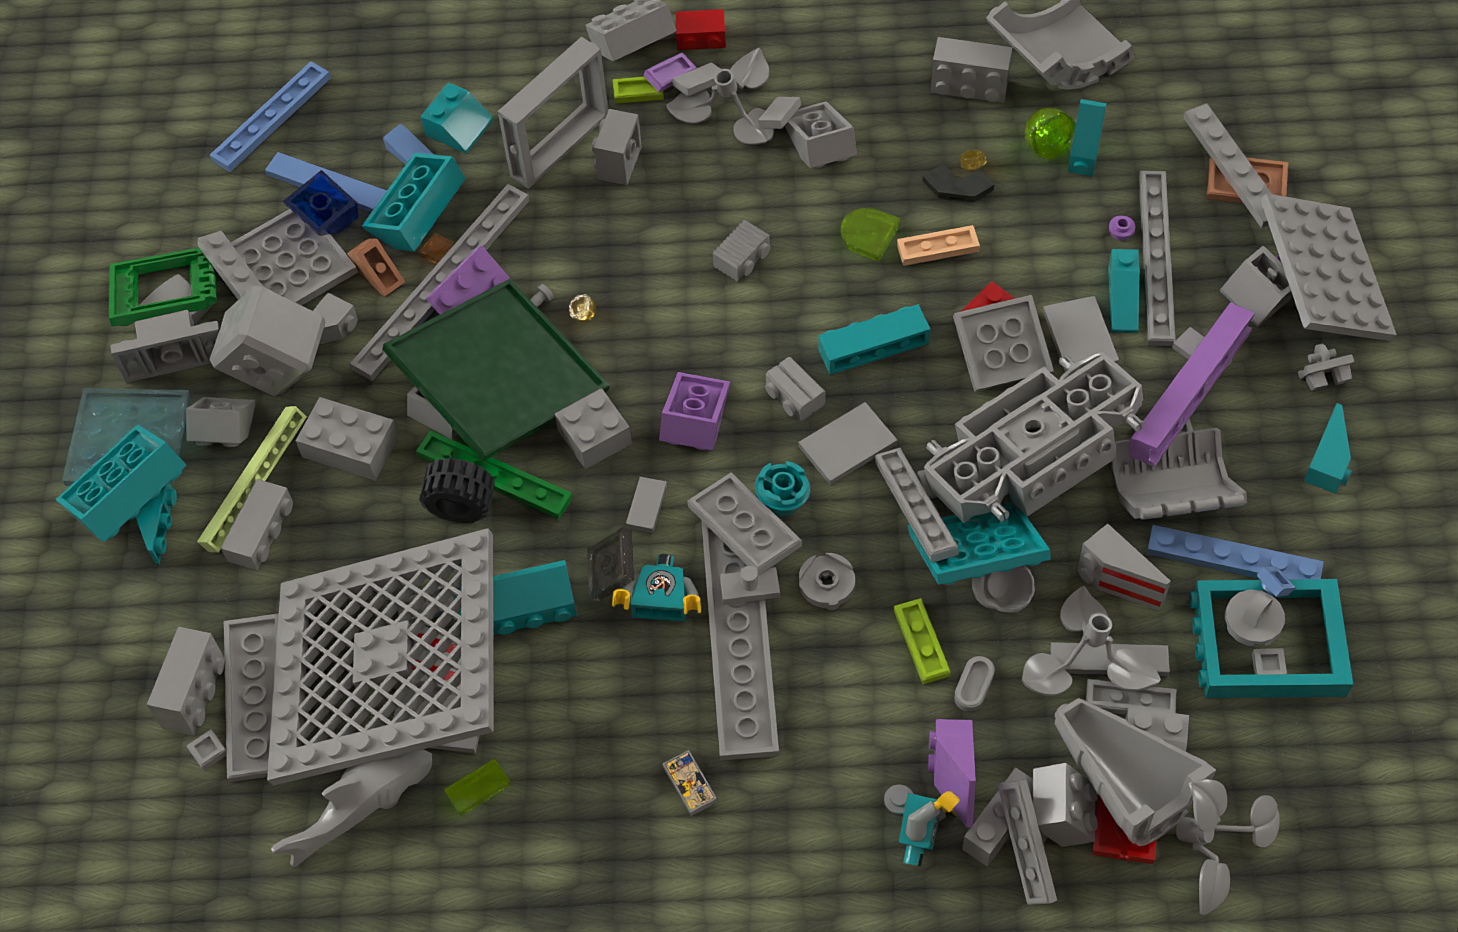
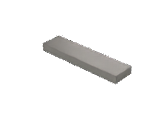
(1095, 660)
(1027, 842)

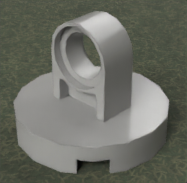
(1254, 617)

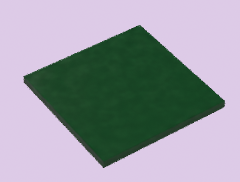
(494, 368)

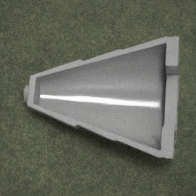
(1131, 769)

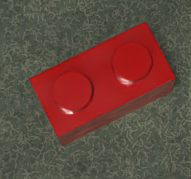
(700, 29)

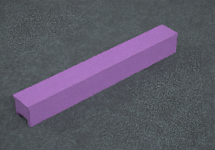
(1191, 385)

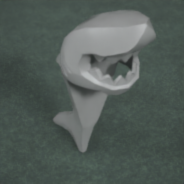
(355, 797)

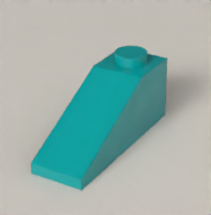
(1087, 137)
(1124, 290)
(1332, 455)

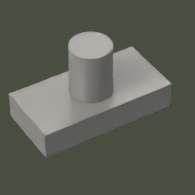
(748, 586)

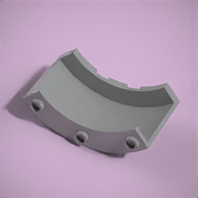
(1062, 43)

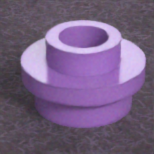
(1124, 232)

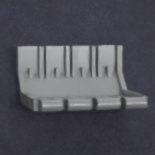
(1183, 480)

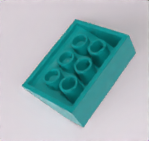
(121, 483)

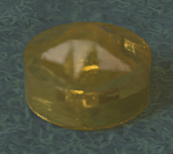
(972, 159)
(582, 308)

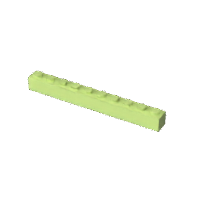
(258, 468)

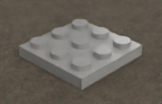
(1002, 342)

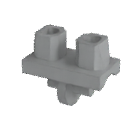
(1316, 372)

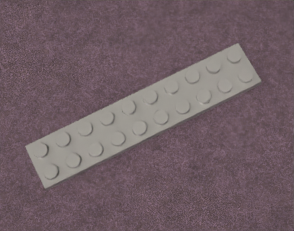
(739, 662)

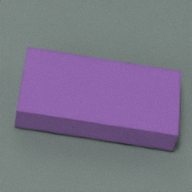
(662, 74)

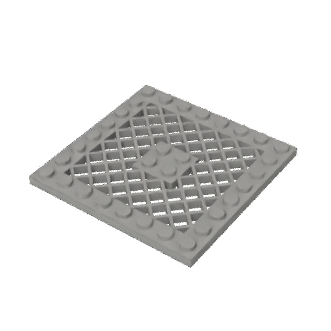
(384, 657)

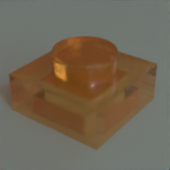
(436, 248)

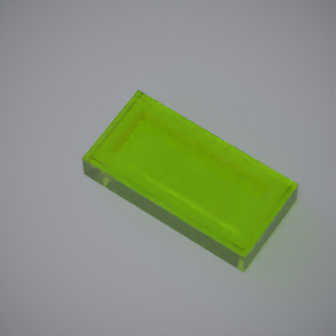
(477, 787)

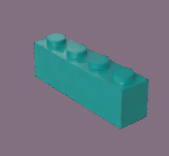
(873, 339)

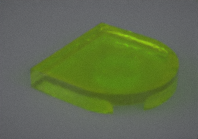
(869, 231)

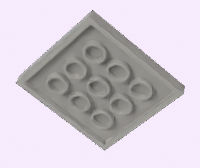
(294, 258)

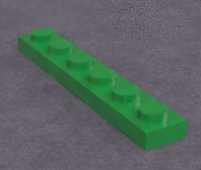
(508, 479)

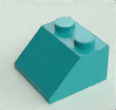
(455, 118)

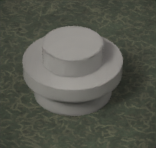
(896, 798)

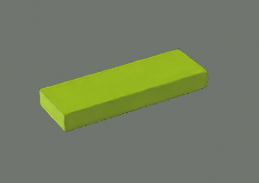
(922, 641)

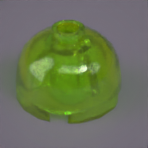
(1049, 132)

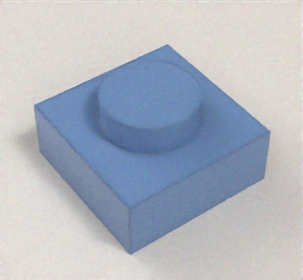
(1275, 582)

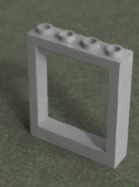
(528, 165)

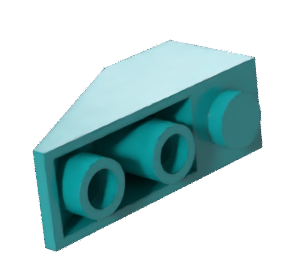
(155, 520)

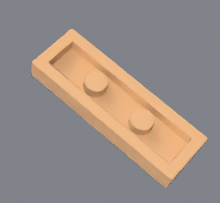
(938, 245)

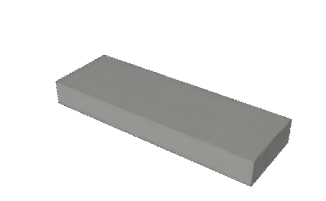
(1116, 700)

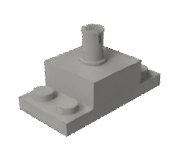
(165, 346)

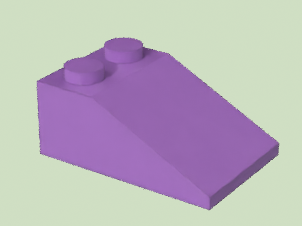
(694, 411)
(954, 763)

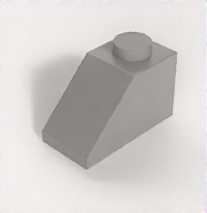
(339, 318)

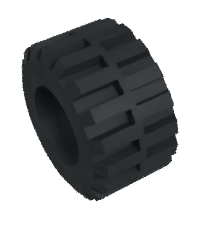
(457, 490)

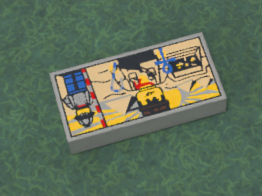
(689, 783)

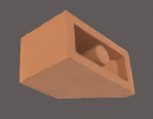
(376, 266)

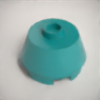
(782, 488)

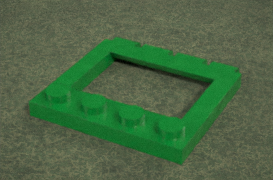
(124, 286)

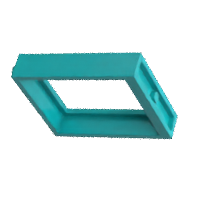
(1270, 685)

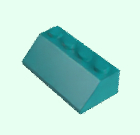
(415, 201)
(531, 598)

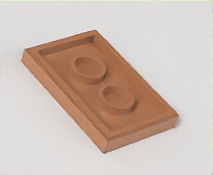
(1271, 172)

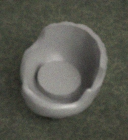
(1005, 590)

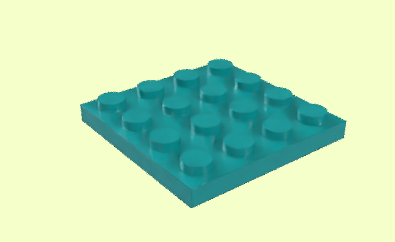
(987, 546)

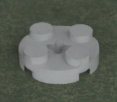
(827, 595)

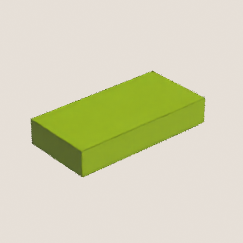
(635, 90)

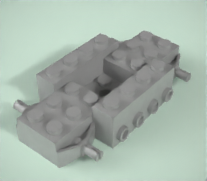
(1002, 456)

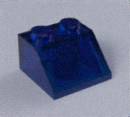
(323, 205)

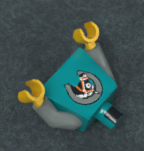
(659, 592)
(921, 823)

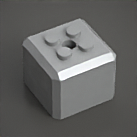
(267, 341)

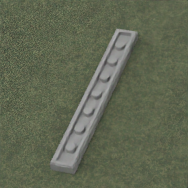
(1157, 259)

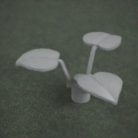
(748, 71)
(1084, 613)
(1208, 805)

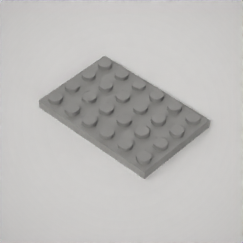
(1327, 268)

